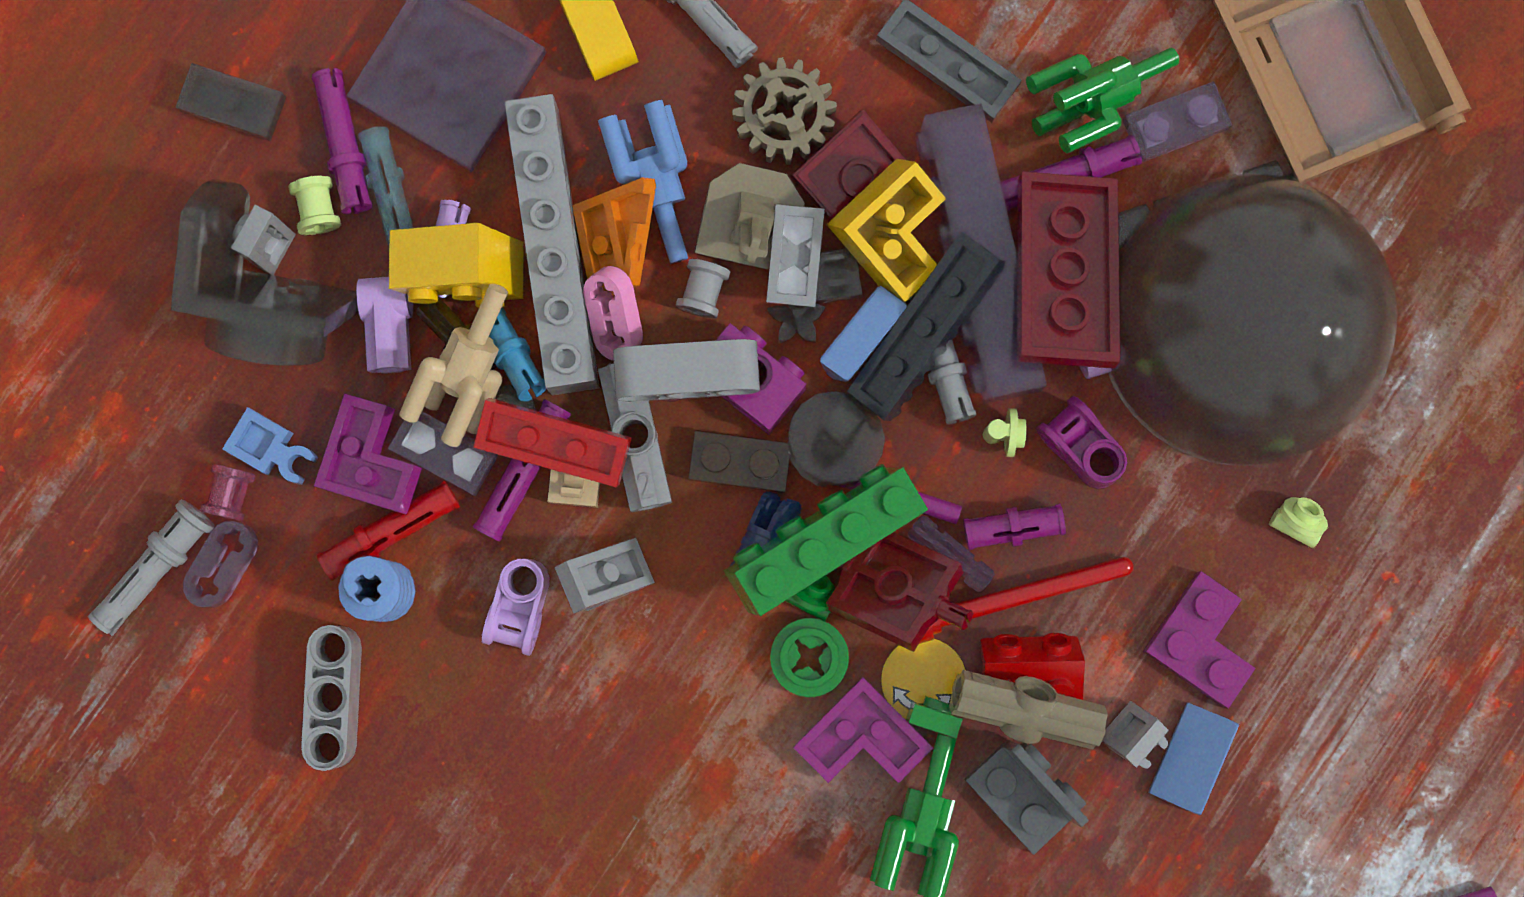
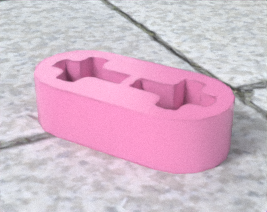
(612, 313)

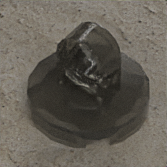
(834, 439)

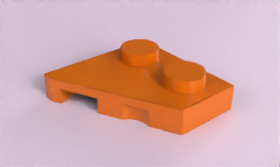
(616, 228)

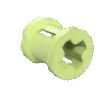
(314, 205)

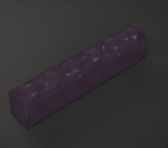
(967, 176)

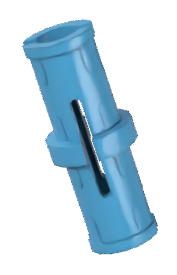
(515, 359)

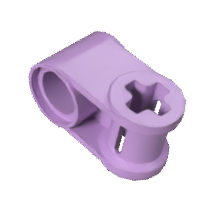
(517, 609)

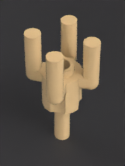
(460, 372)

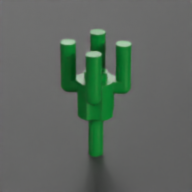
(1094, 92)
(922, 830)

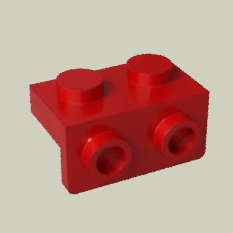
(1050, 658)

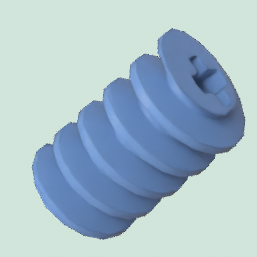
(359, 589)

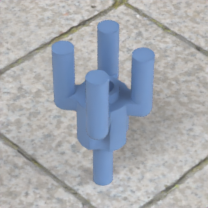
(655, 162)

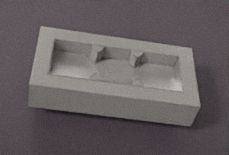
(262, 239)
(795, 255)

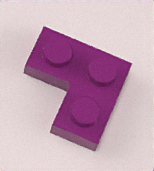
(354, 461)
(1188, 642)
(860, 722)

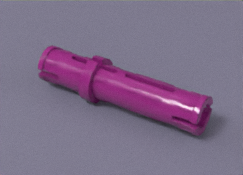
(345, 159)
(1088, 163)
(494, 522)

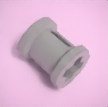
(703, 288)

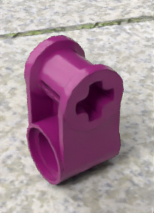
(1081, 442)

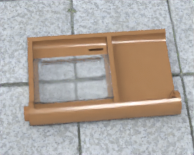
(1343, 76)

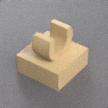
(572, 490)

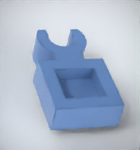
(264, 444)

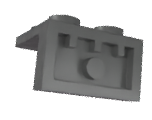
(1024, 796)

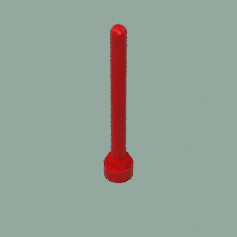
(1039, 590)

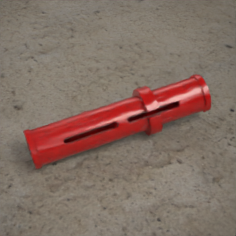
(388, 530)

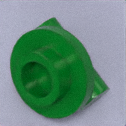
(814, 598)

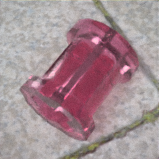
(227, 492)

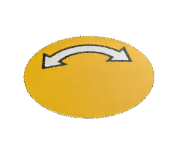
(920, 673)

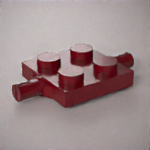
(898, 591)

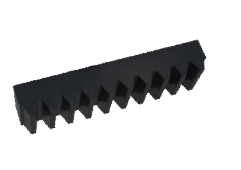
(926, 326)

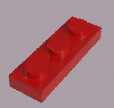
(552, 442)

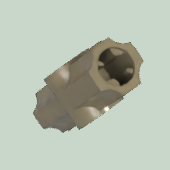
(1028, 709)

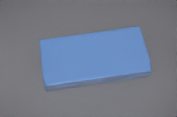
(862, 334)
(1193, 758)

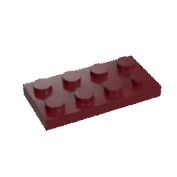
(1068, 270)

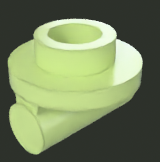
(1011, 432)
(1301, 520)

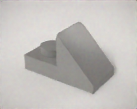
(604, 575)

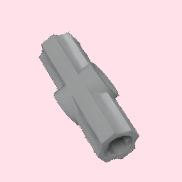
(644, 468)

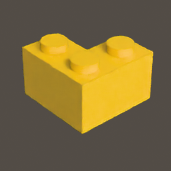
(880, 224)
(454, 262)

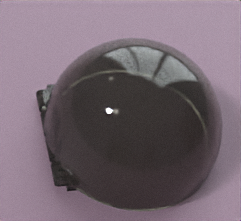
(1250, 317)

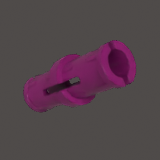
(1014, 526)

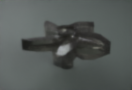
(796, 319)

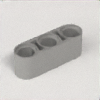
(686, 370)
(316, 717)

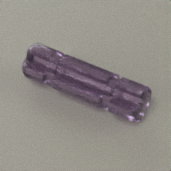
(925, 533)

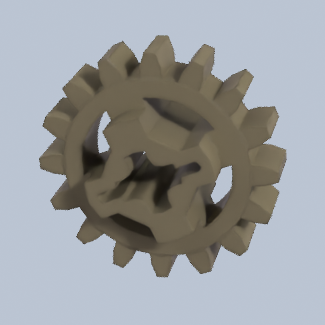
(800, 100)

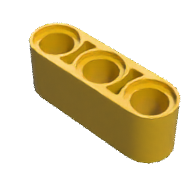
(600, 36)

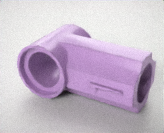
(386, 325)

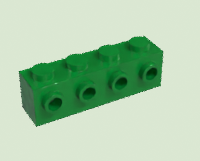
(824, 540)

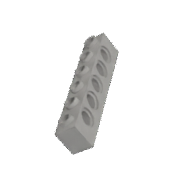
(551, 245)

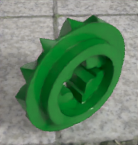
(833, 660)

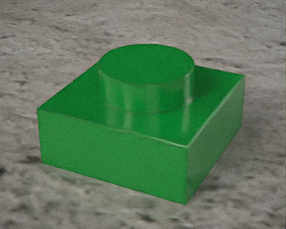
(934, 716)

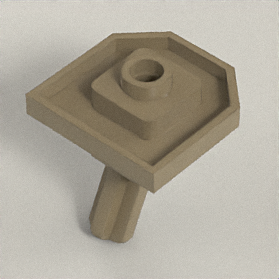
(741, 214)

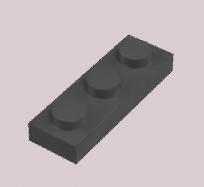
(948, 59)

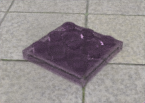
(447, 76)

